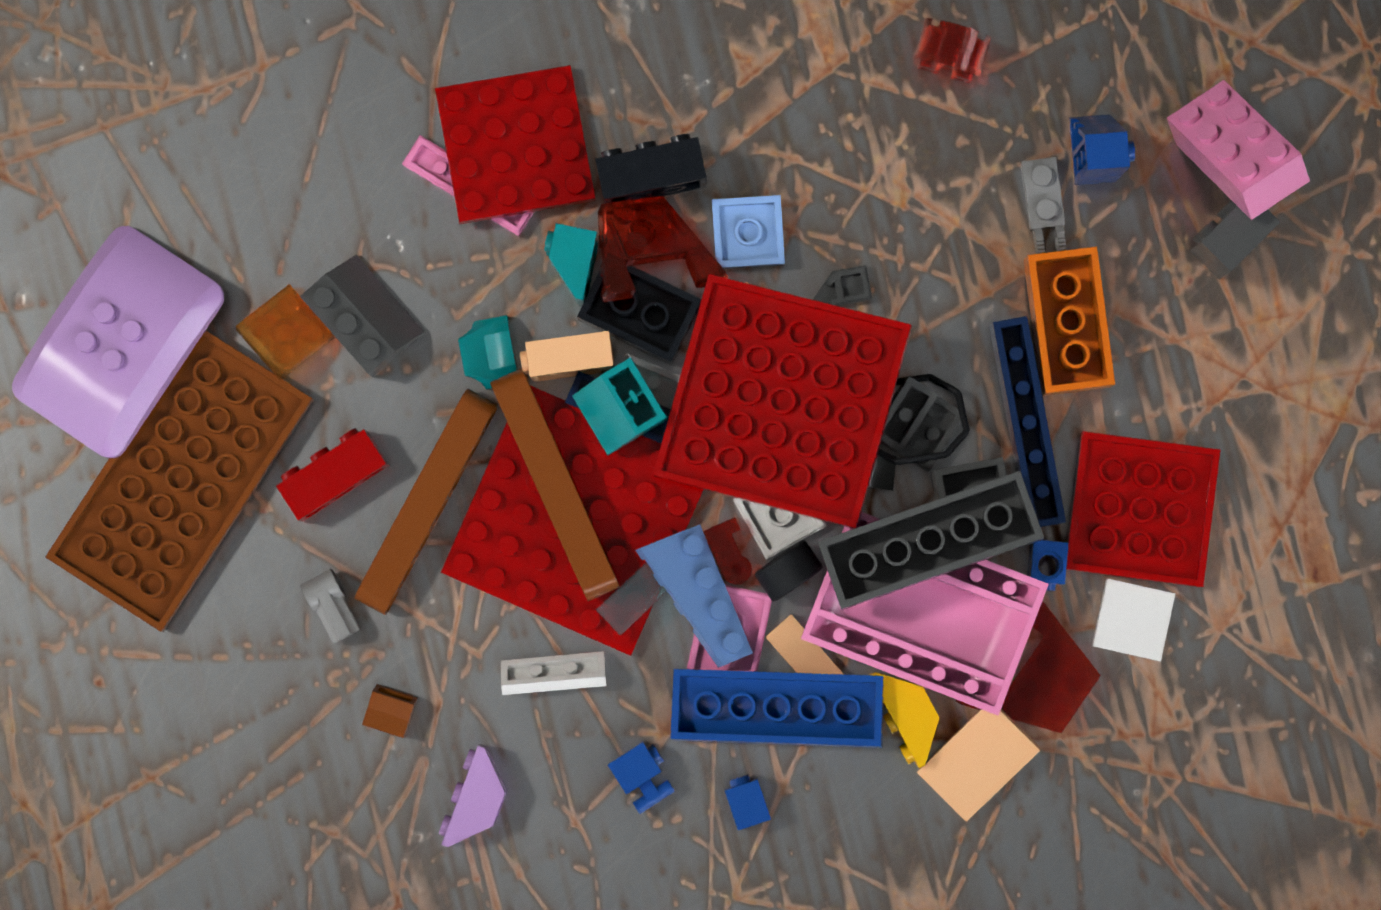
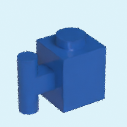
(636, 769)

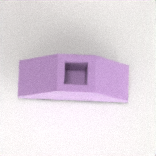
(476, 800)

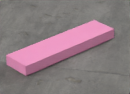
(432, 164)

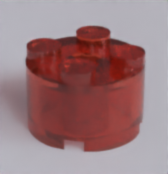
(951, 49)

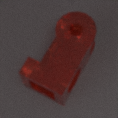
(733, 566)

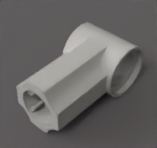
(327, 598)

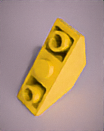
(911, 715)

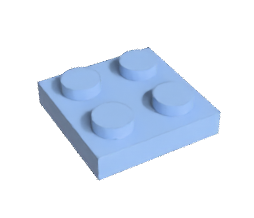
(748, 232)

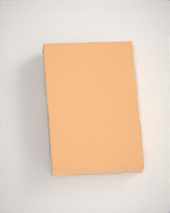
(978, 761)

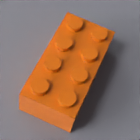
(1069, 321)

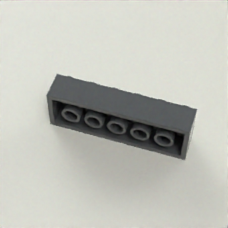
(930, 540)

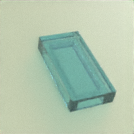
(631, 599)

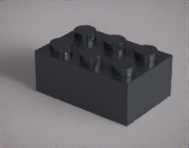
(652, 170)
(649, 321)

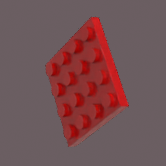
(515, 144)
(1142, 509)

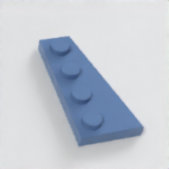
(695, 584)

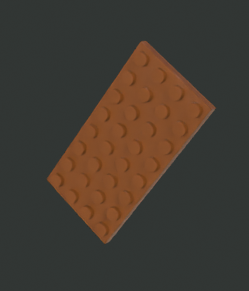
(180, 482)

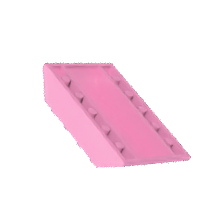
(944, 634)

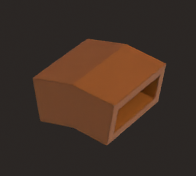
(390, 711)

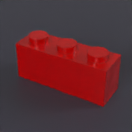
(331, 474)

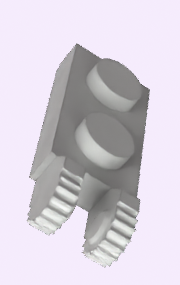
(1044, 201)

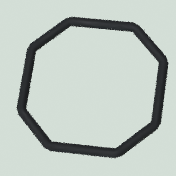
(963, 417)

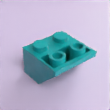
(619, 406)

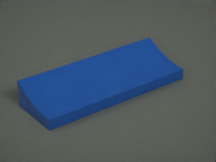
(777, 708)

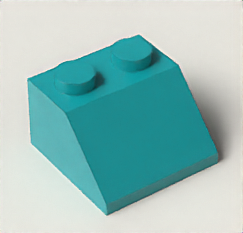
(573, 257)

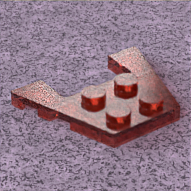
(644, 234)
(1052, 679)

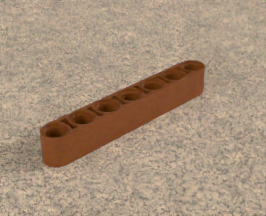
(554, 484)
(426, 501)

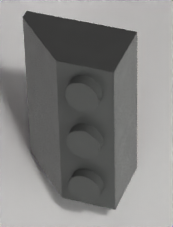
(362, 315)

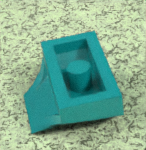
(488, 350)

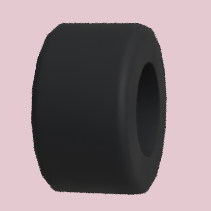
(788, 570)

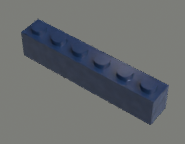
(1027, 417)

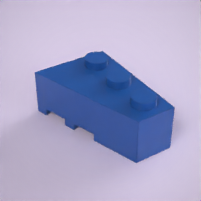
(1099, 149)

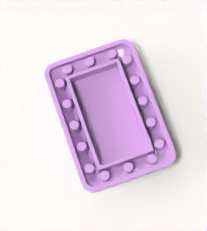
(117, 341)

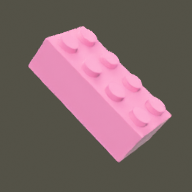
(1238, 149)

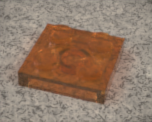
(284, 332)

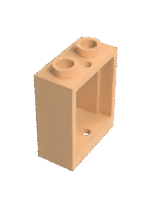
(567, 355)

